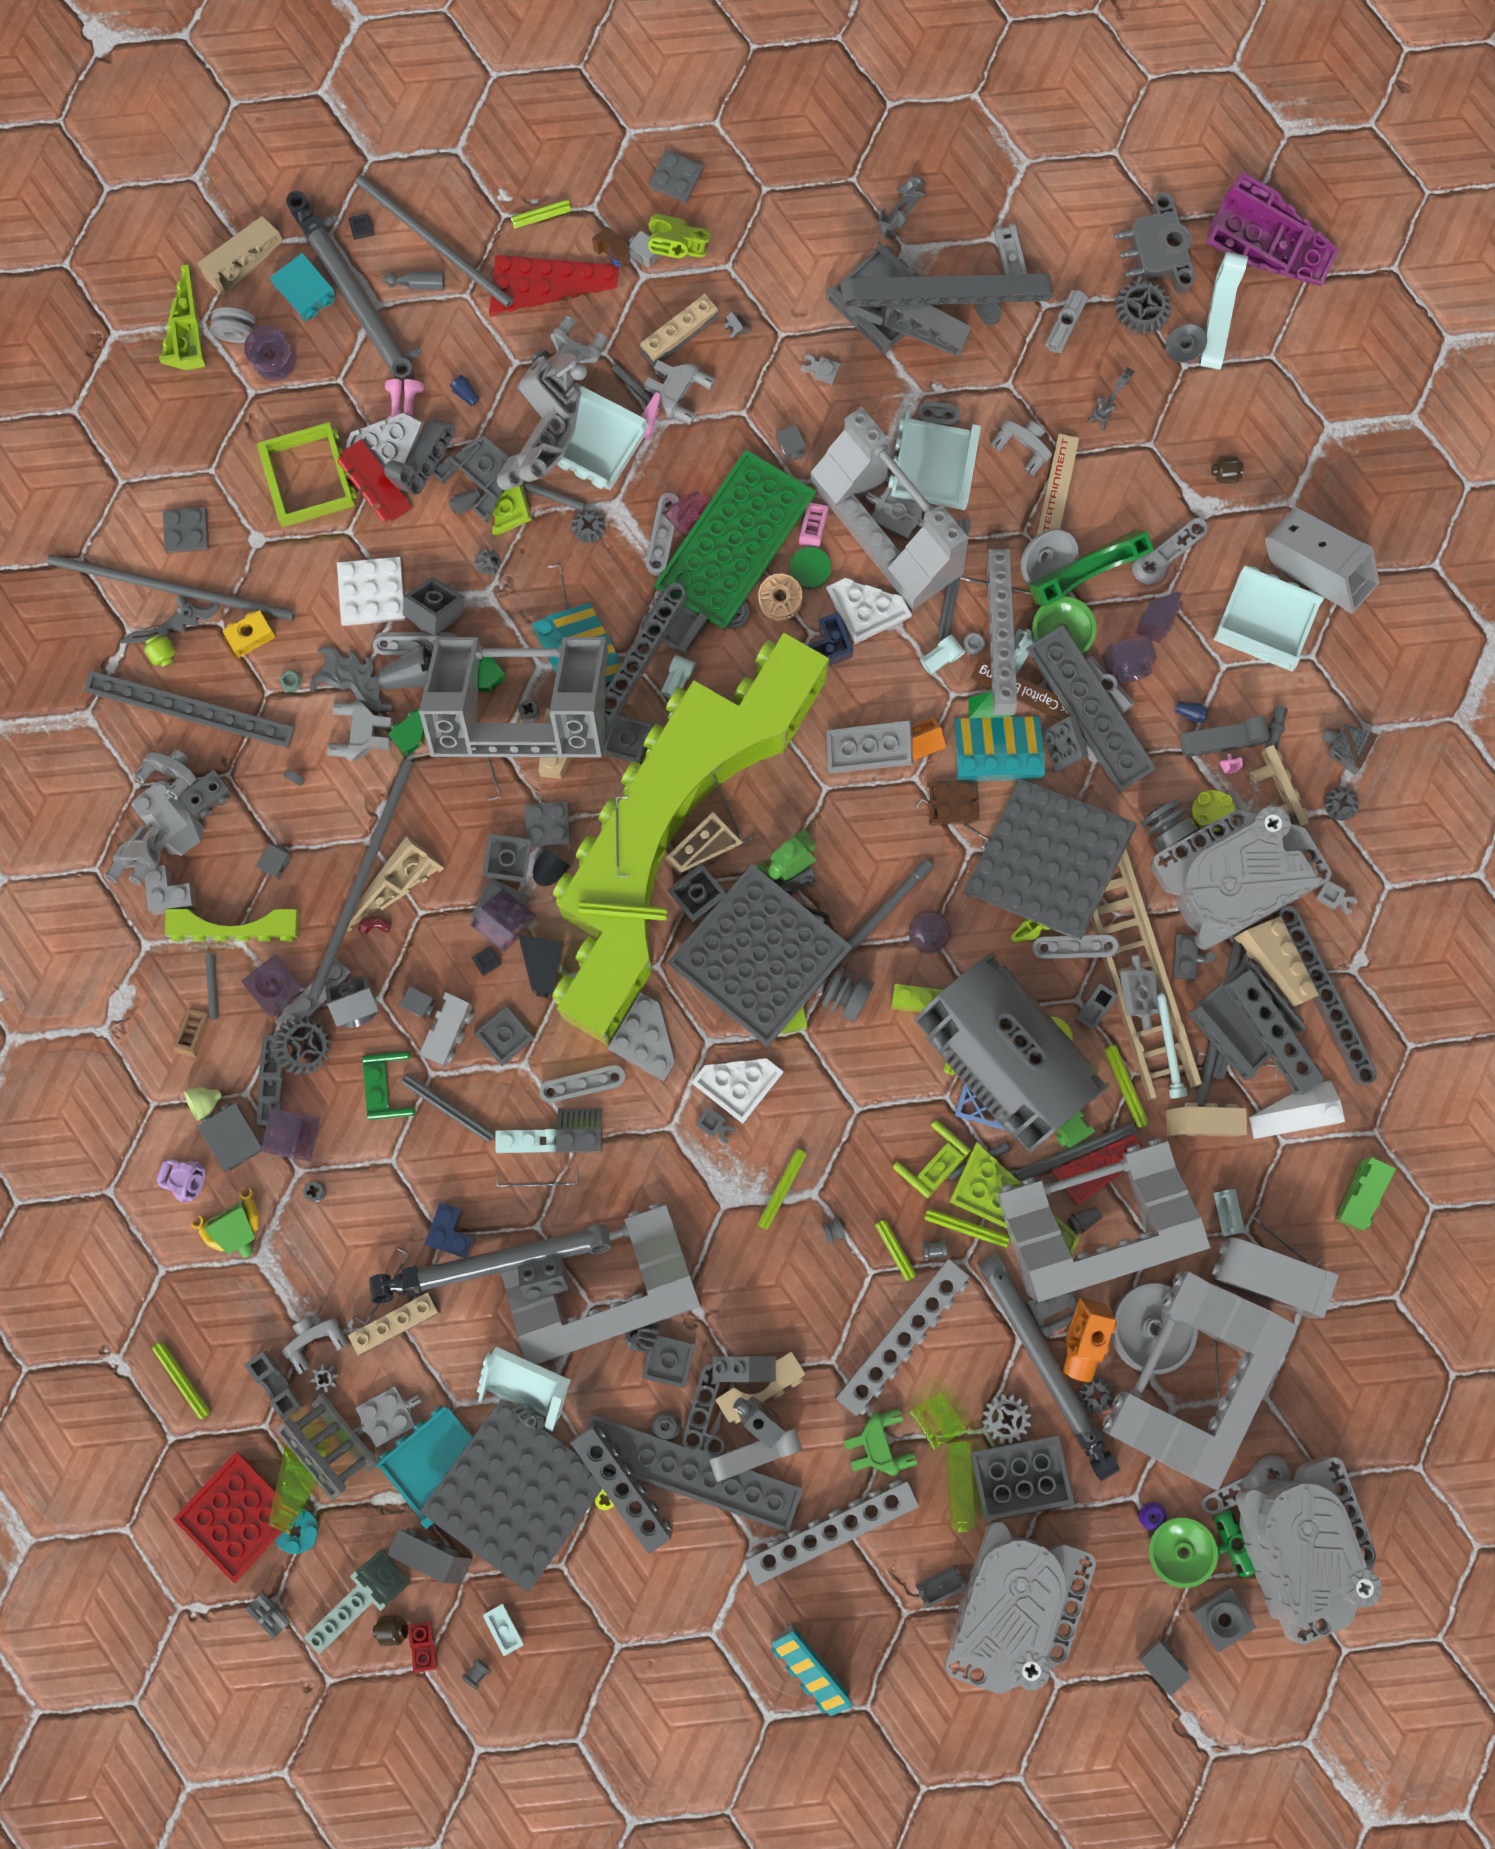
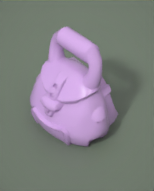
(184, 1180)

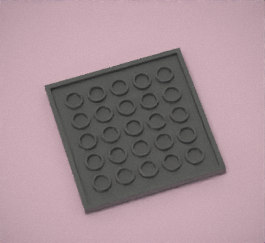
(1050, 859)
(759, 955)
(513, 1496)

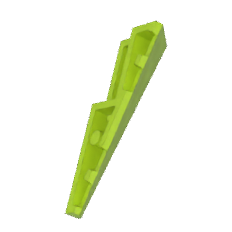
(183, 339)

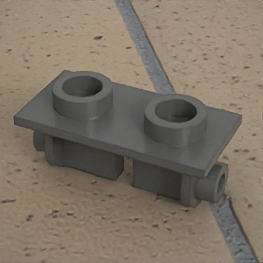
(803, 880)

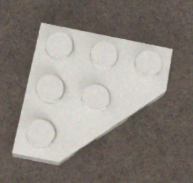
(866, 608)
(738, 1085)

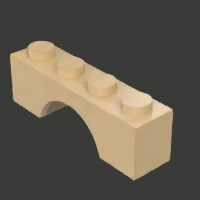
(787, 1373)

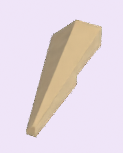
(401, 872)

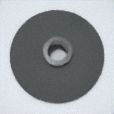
(1183, 337)

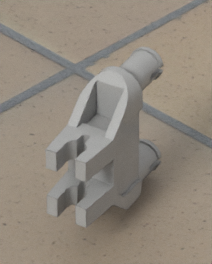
(675, 387)
(362, 731)
(138, 852)

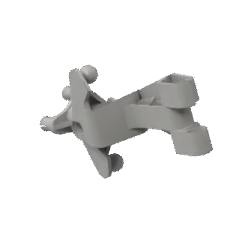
(553, 395)

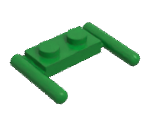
(377, 1087)

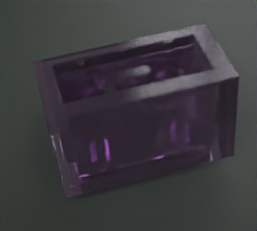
(1158, 616)
(503, 920)
(290, 1135)

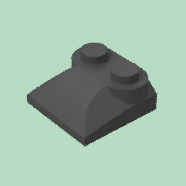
(506, 858)

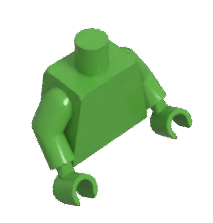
(790, 858)

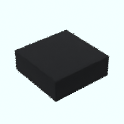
(361, 226)
(486, 961)

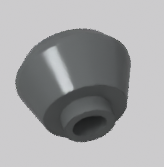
(660, 1419)

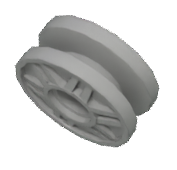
(232, 324)

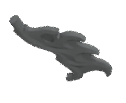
(351, 674)

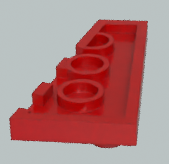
(1090, 1162)

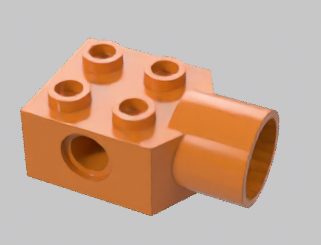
(1088, 1339)

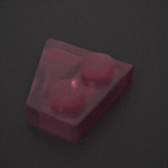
(686, 512)

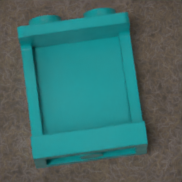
(303, 287)

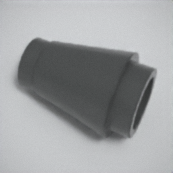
(464, 501)
(1083, 1220)

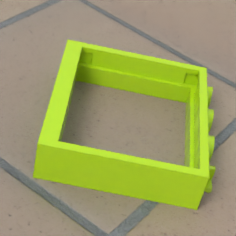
(296, 439)

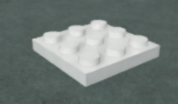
(371, 591)

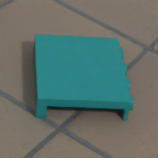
(425, 1457)

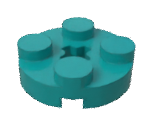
(307, 1539)

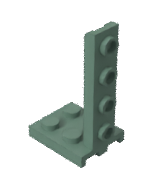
(376, 1582)

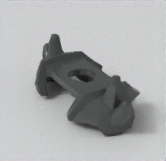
(912, 192)

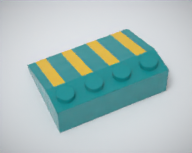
(575, 622)
(999, 749)
(811, 1670)

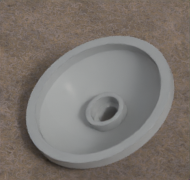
(1057, 549)

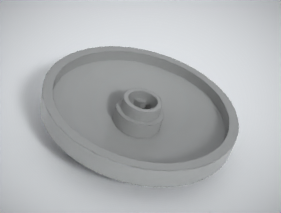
(1140, 1326)

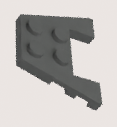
(482, 464)

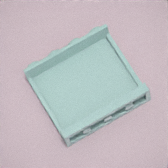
(602, 439)
(936, 461)
(1268, 618)
(524, 1382)

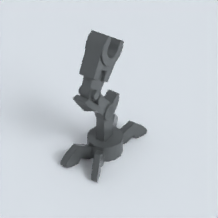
(1103, 411)

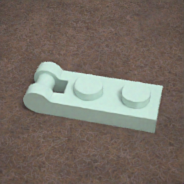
(525, 1141)

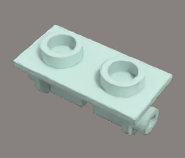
(1021, 642)
(1229, 1212)

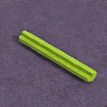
(623, 910)
(1126, 1086)
(782, 1189)
(967, 1228)
(181, 1380)

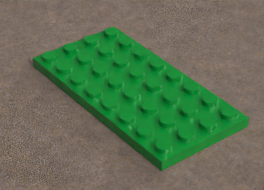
(736, 538)

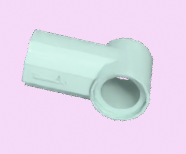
(947, 651)
(680, 671)

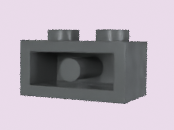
(206, 795)
(542, 1278)
(1163, 1667)

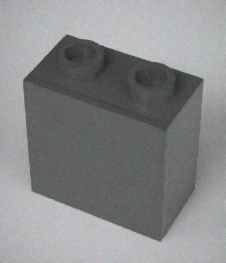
(744, 1368)

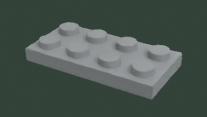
(870, 747)

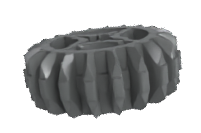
(1151, 309)
(297, 1052)

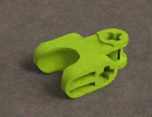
(675, 238)

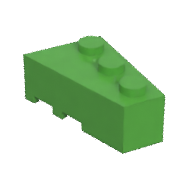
(1073, 1131)
(1364, 1193)

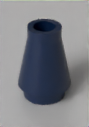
(462, 387)
(1193, 711)

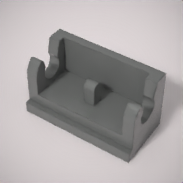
(941, 1586)

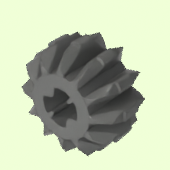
(642, 1338)

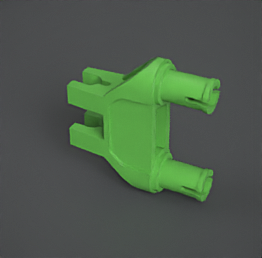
(876, 1445)

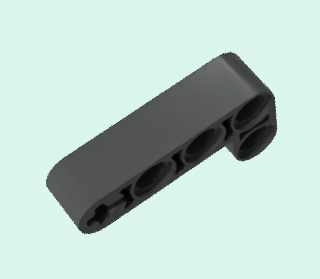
(423, 459)
(1226, 738)
(700, 1429)

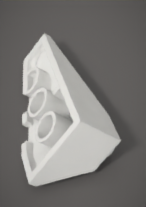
(1299, 1112)

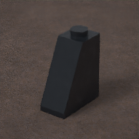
(542, 963)

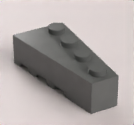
(928, 326)

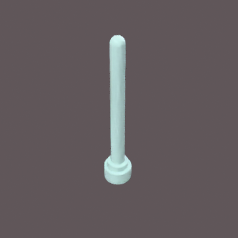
(1177, 1088)

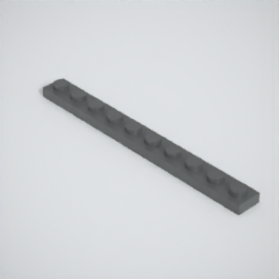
(189, 709)

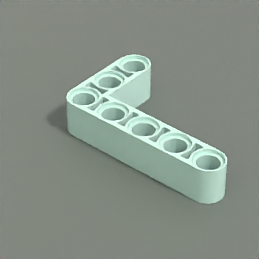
(1221, 309)

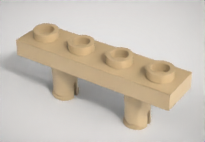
(1282, 780)

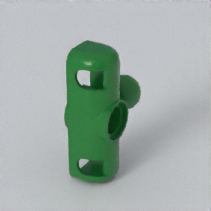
(1232, 1531)

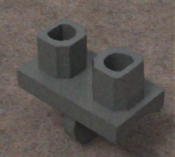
(268, 1615)

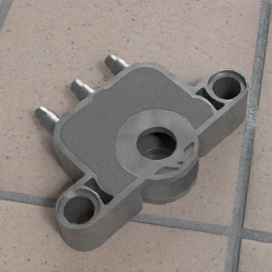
(1151, 250)

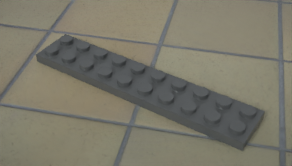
(691, 1475)

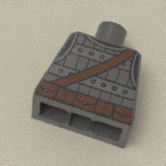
(1349, 746)
(759, 1420)

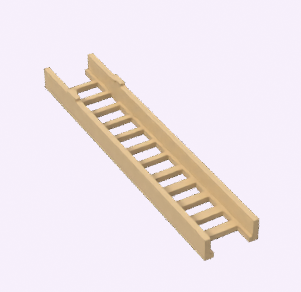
(1155, 962)

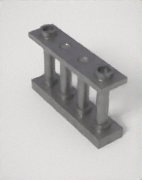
(317, 1465)

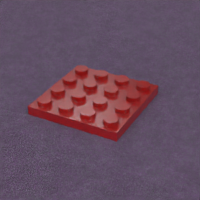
(231, 1517)

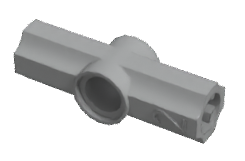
(1071, 312)
(1116, 693)

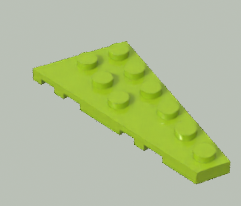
(978, 1190)

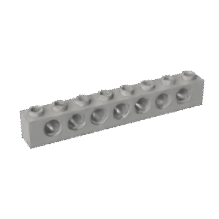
(1001, 632)
(948, 1272)
(761, 1573)

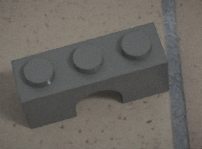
(271, 1378)

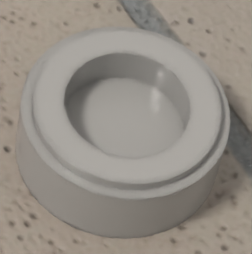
(973, 644)

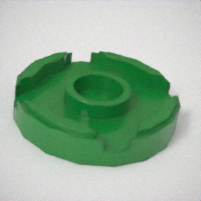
(810, 567)

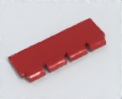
(371, 475)

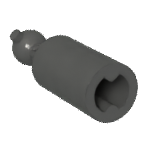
(418, 280)

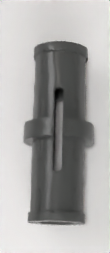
(1276, 726)

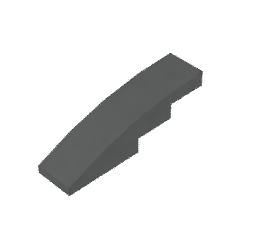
(271, 1081)

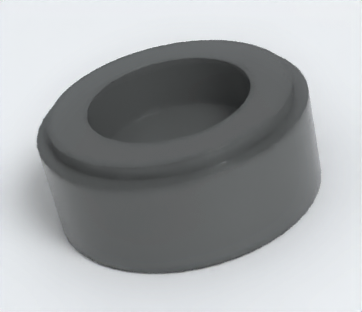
(294, 777)

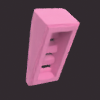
(650, 414)
(813, 538)

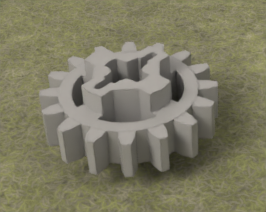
(1015, 1413)

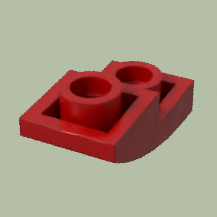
(422, 1647)

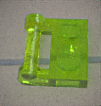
(942, 1415)

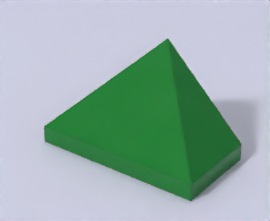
(981, 706)

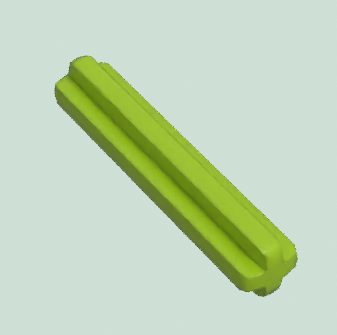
(541, 213)
(895, 1250)

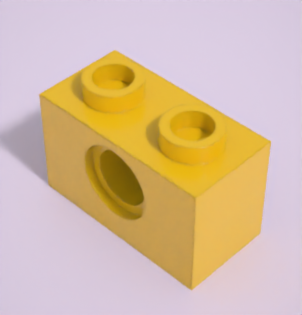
(244, 644)

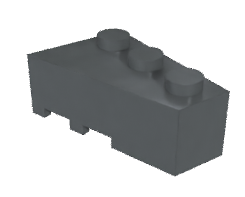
(429, 1557)

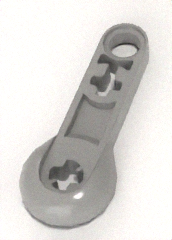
(1166, 554)
(1254, 1478)

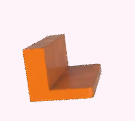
(927, 738)

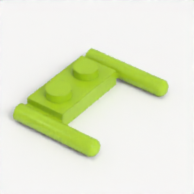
(940, 1166)

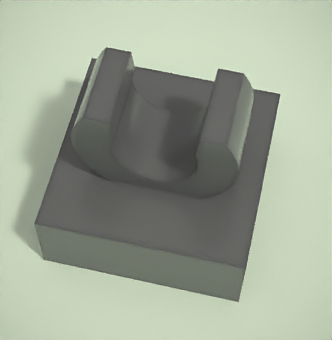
(738, 323)

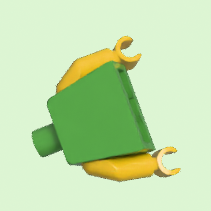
(232, 1227)

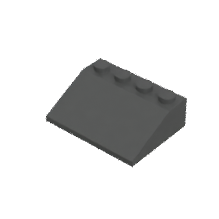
(1021, 1479)

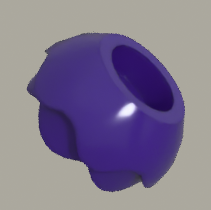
(1146, 1512)

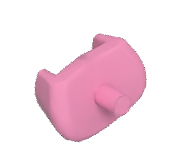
(1231, 765)

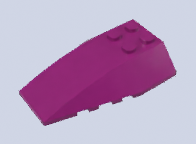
(1270, 233)

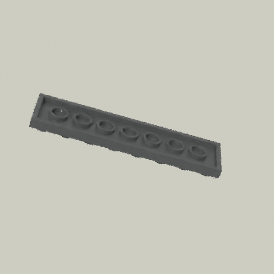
(1094, 710)

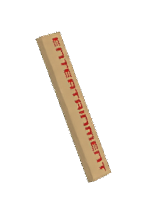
(1058, 483)

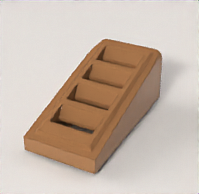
(195, 1043)

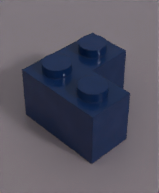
(835, 639)
(444, 1235)

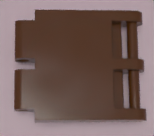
(953, 802)

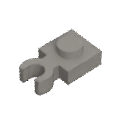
(824, 370)
(1332, 896)

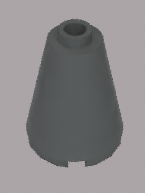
(407, 671)

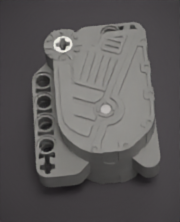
(1240, 874)
(1308, 1549)
(1015, 1610)

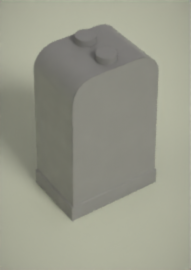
(1323, 559)
(1274, 1277)

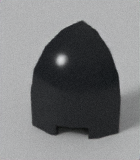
(548, 868)

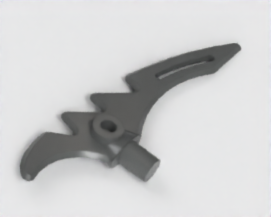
(184, 614)

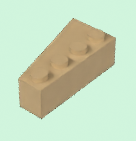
(239, 255)
(1279, 960)

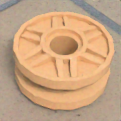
(776, 585)

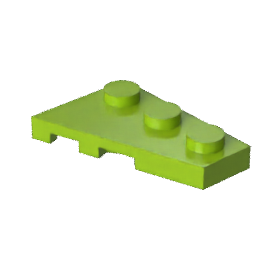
(511, 510)

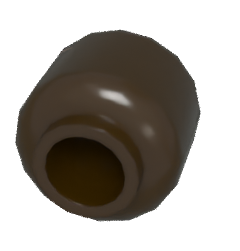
(1227, 469)
(390, 1630)

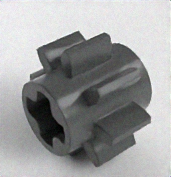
(487, 561)

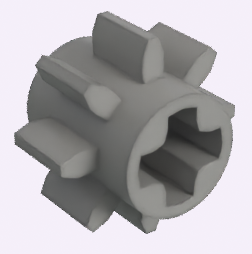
(318, 1379)

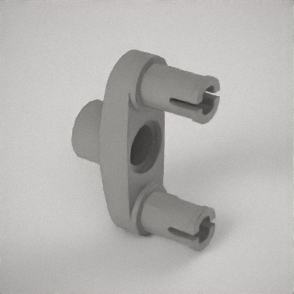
(1027, 436)
(172, 766)
(307, 1332)

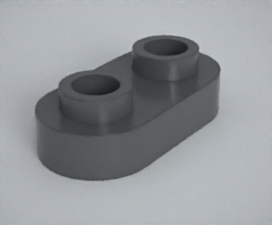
(938, 413)

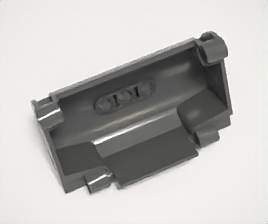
(1020, 1095)

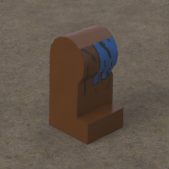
(613, 246)

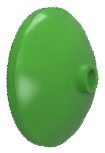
(1072, 615)
(1171, 1564)

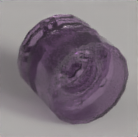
(270, 353)

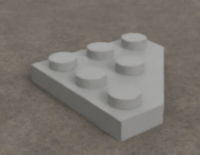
(389, 438)
(644, 1039)

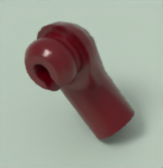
(373, 922)

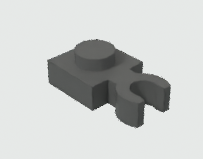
(712, 1123)

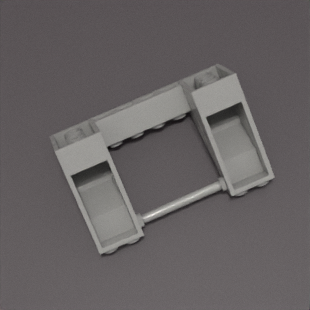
(858, 465)
(576, 706)
(1164, 1204)
(665, 1275)
(1239, 1325)

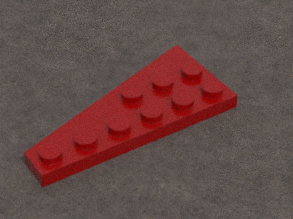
(546, 281)

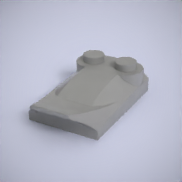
(170, 817)

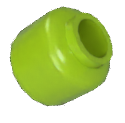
(160, 650)

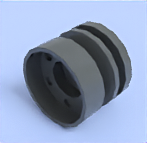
(1168, 825)
(847, 994)

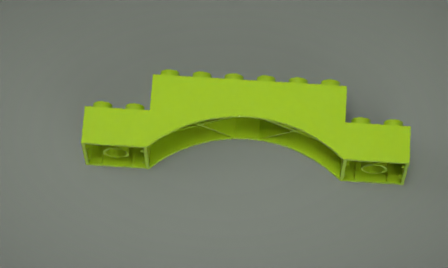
(675, 777)

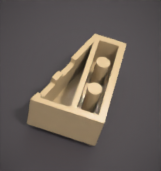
(702, 844)

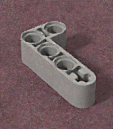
(754, 1455)

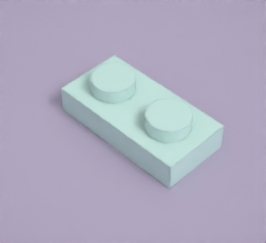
(503, 1629)

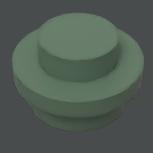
(290, 681)

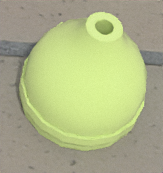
(201, 1101)

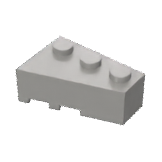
(447, 1030)

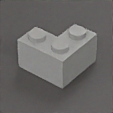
(164, 895)

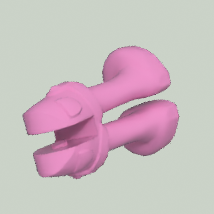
(395, 388)

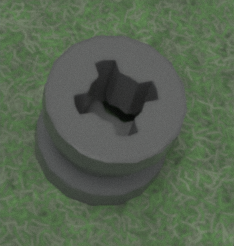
(833, 1230)

